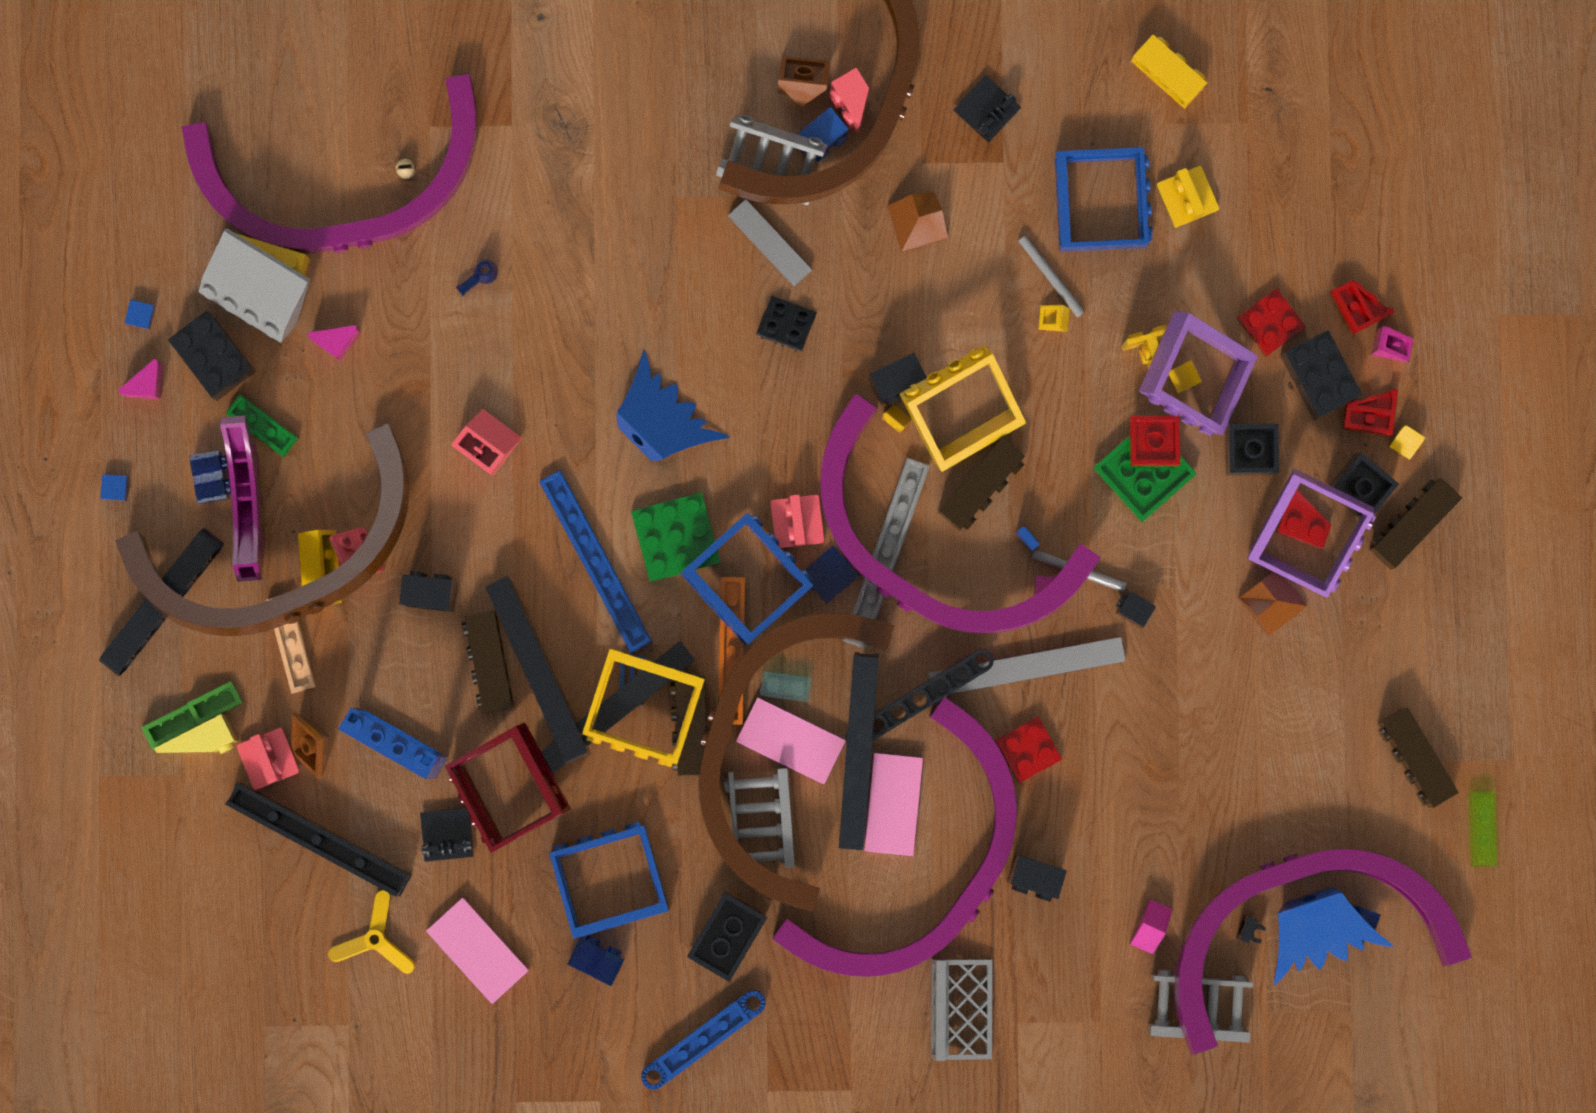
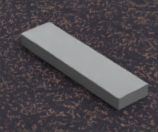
(770, 243)

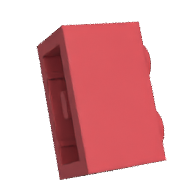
(851, 96)
(486, 442)

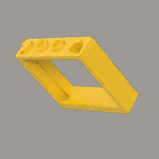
(978, 437)
(618, 743)

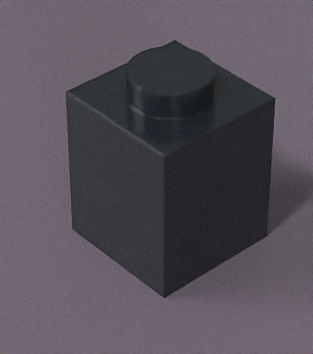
(1135, 609)

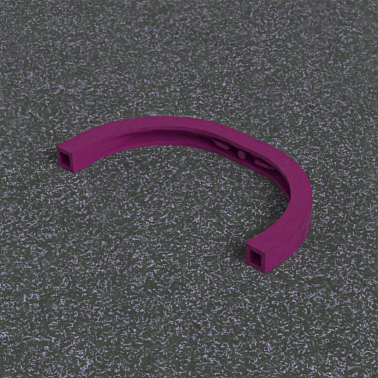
(360, 233)
(834, 464)
(1415, 889)
(965, 907)

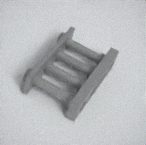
(745, 124)
(781, 805)
(1234, 1033)

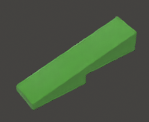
(191, 715)

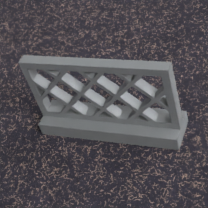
(940, 1009)

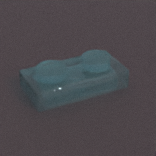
(785, 686)

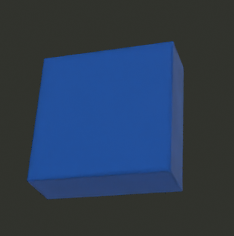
(140, 314)
(114, 487)
(1027, 538)

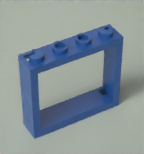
(1144, 208)
(719, 606)
(393, 743)
(617, 920)

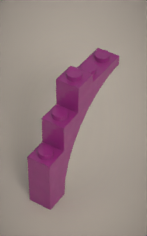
(246, 499)

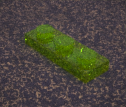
(1483, 829)

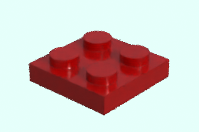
(1271, 322)
(1154, 440)
(1028, 750)

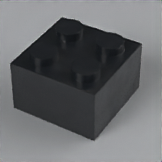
(895, 379)
(1252, 449)
(1364, 482)
(428, 593)
(1037, 877)

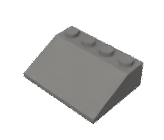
(254, 286)

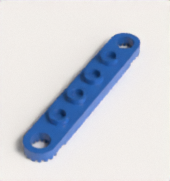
(703, 1040)

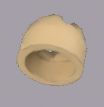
(407, 172)

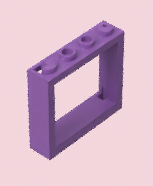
(1165, 357)
(1342, 562)

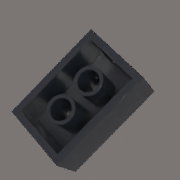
(211, 355)
(1321, 375)
(727, 936)

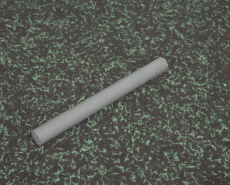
(1051, 276)
(1094, 576)

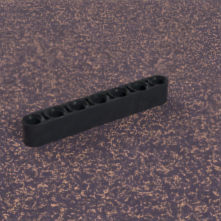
(147, 618)
(930, 693)

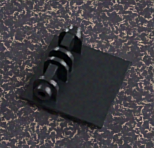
(987, 108)
(786, 323)
(446, 835)

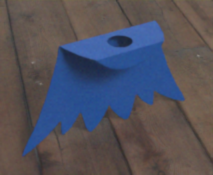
(656, 421)
(1319, 925)

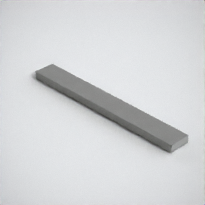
(892, 535)
(1040, 664)

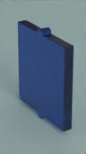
(831, 574)

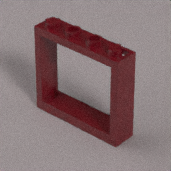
(539, 770)

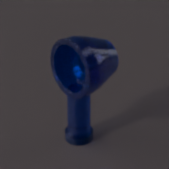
(479, 277)

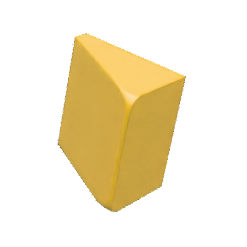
(1054, 317)
(1184, 377)
(896, 418)
(1407, 441)

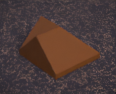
(802, 78)
(918, 220)
(1272, 602)
(310, 744)

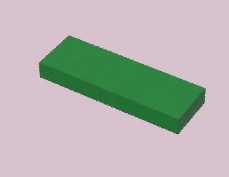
(263, 426)

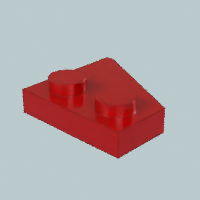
(1359, 306)
(1372, 414)
(1304, 522)

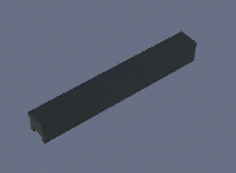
(538, 670)
(626, 699)
(858, 751)
(318, 839)

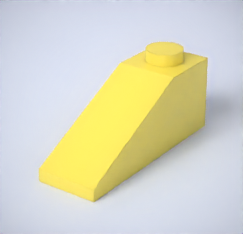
(208, 737)

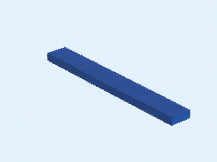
(595, 561)

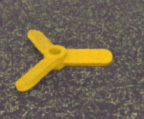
(364, 942)

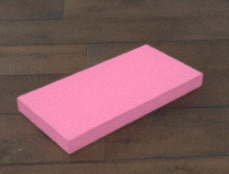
(790, 741)
(893, 804)
(477, 950)

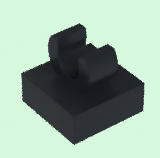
(1247, 929)

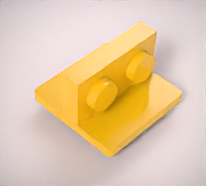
(1187, 196)
(1148, 343)

